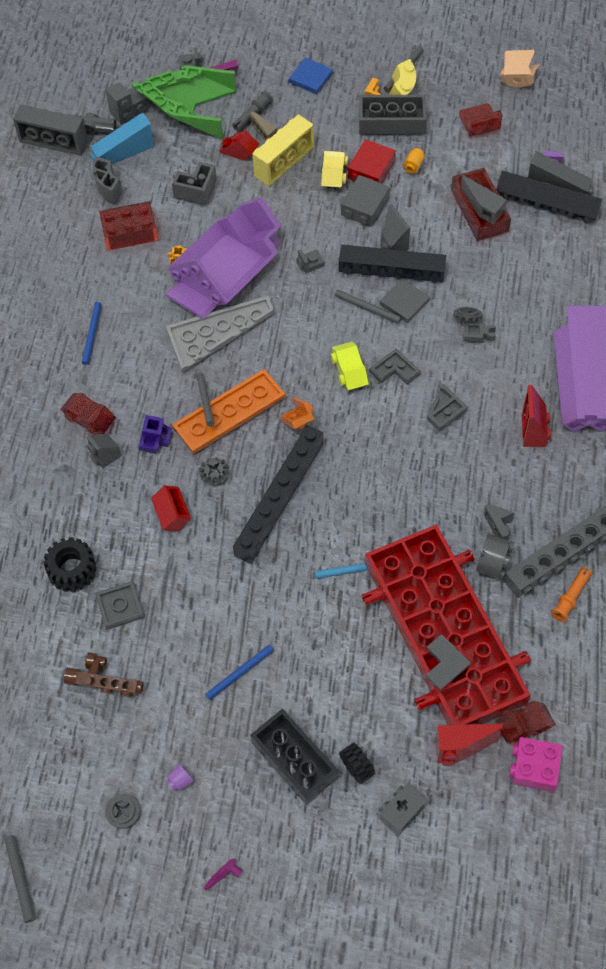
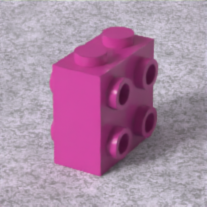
(536, 764)

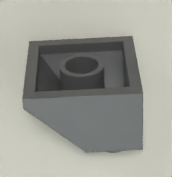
(395, 232)

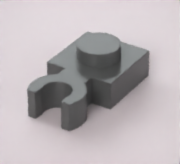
(476, 332)

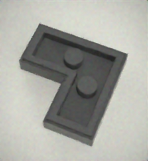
(395, 363)
(450, 664)

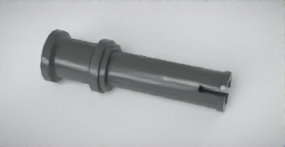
(256, 106)

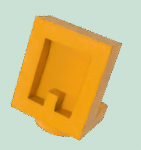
(373, 87)

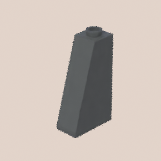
(555, 173)

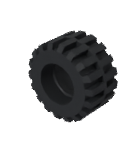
(65, 551)

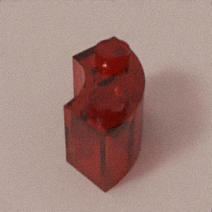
(87, 413)
(522, 722)

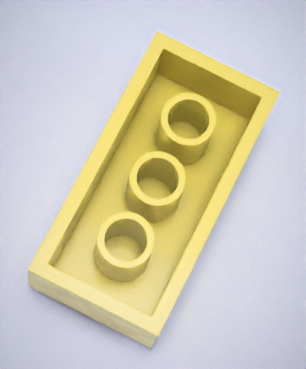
(283, 150)

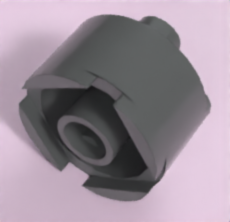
(494, 556)

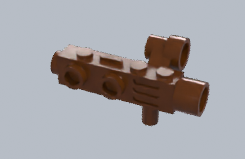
(106, 683)

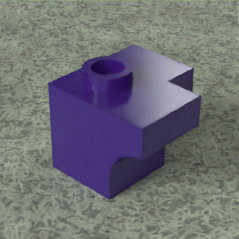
(154, 434)

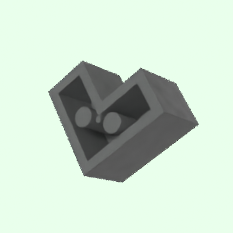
(125, 103)
(196, 186)

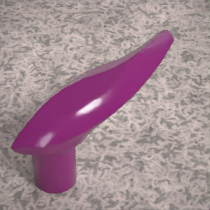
(222, 872)

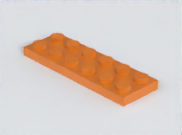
(229, 411)

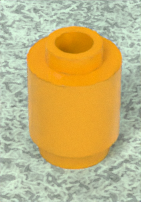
(414, 160)

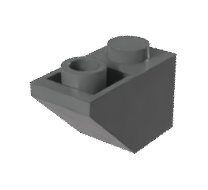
(103, 449)

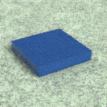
(310, 75)

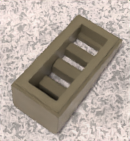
(262, 126)

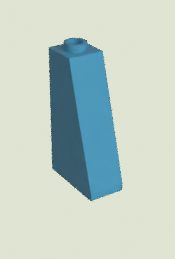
(125, 141)

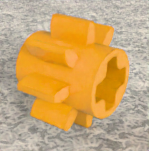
(176, 252)

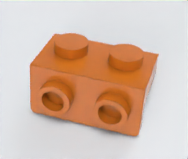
(299, 416)

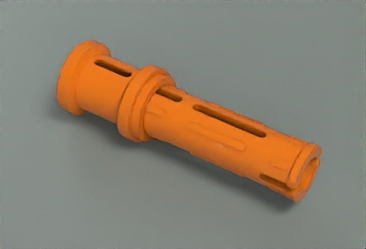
(568, 600)

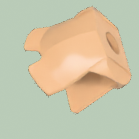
(517, 70)

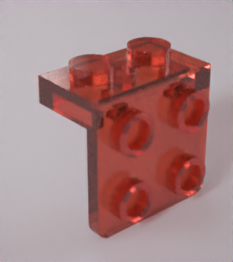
(480, 119)

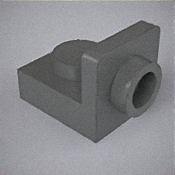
(190, 59)
(310, 260)

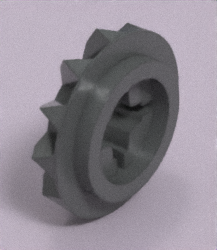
(467, 314)
(214, 478)
(122, 801)

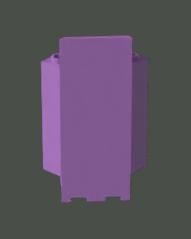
(225, 258)

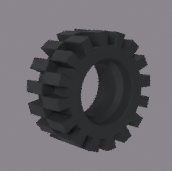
(357, 763)

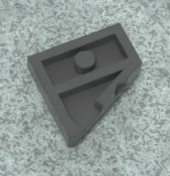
(445, 408)

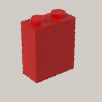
(372, 162)

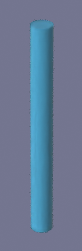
(340, 570)

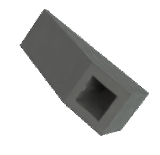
(485, 202)

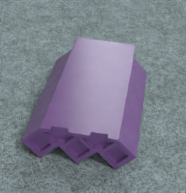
(582, 367)

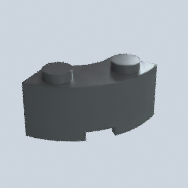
(106, 182)

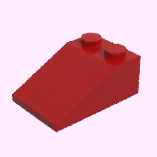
(535, 420)
(461, 741)

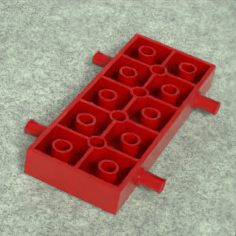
(432, 598)

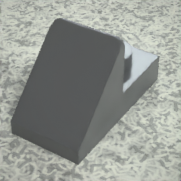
(498, 519)

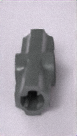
(94, 123)

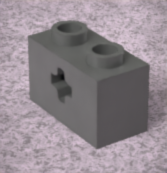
(397, 820)

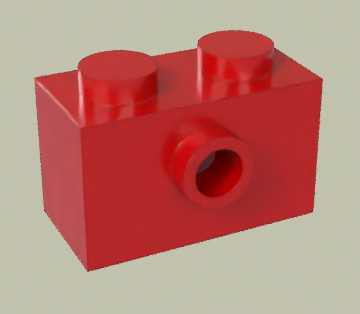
(171, 508)

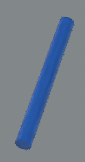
(91, 333)
(239, 672)

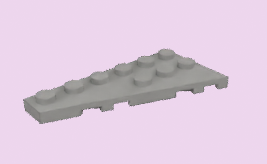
(201, 337)

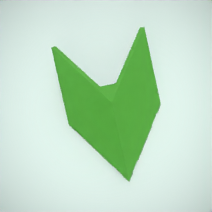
(185, 89)

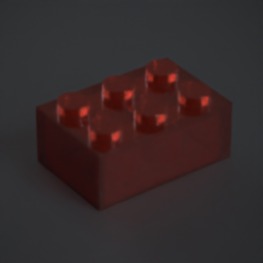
(128, 225)

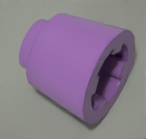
(179, 778)

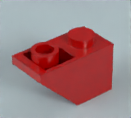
(239, 145)

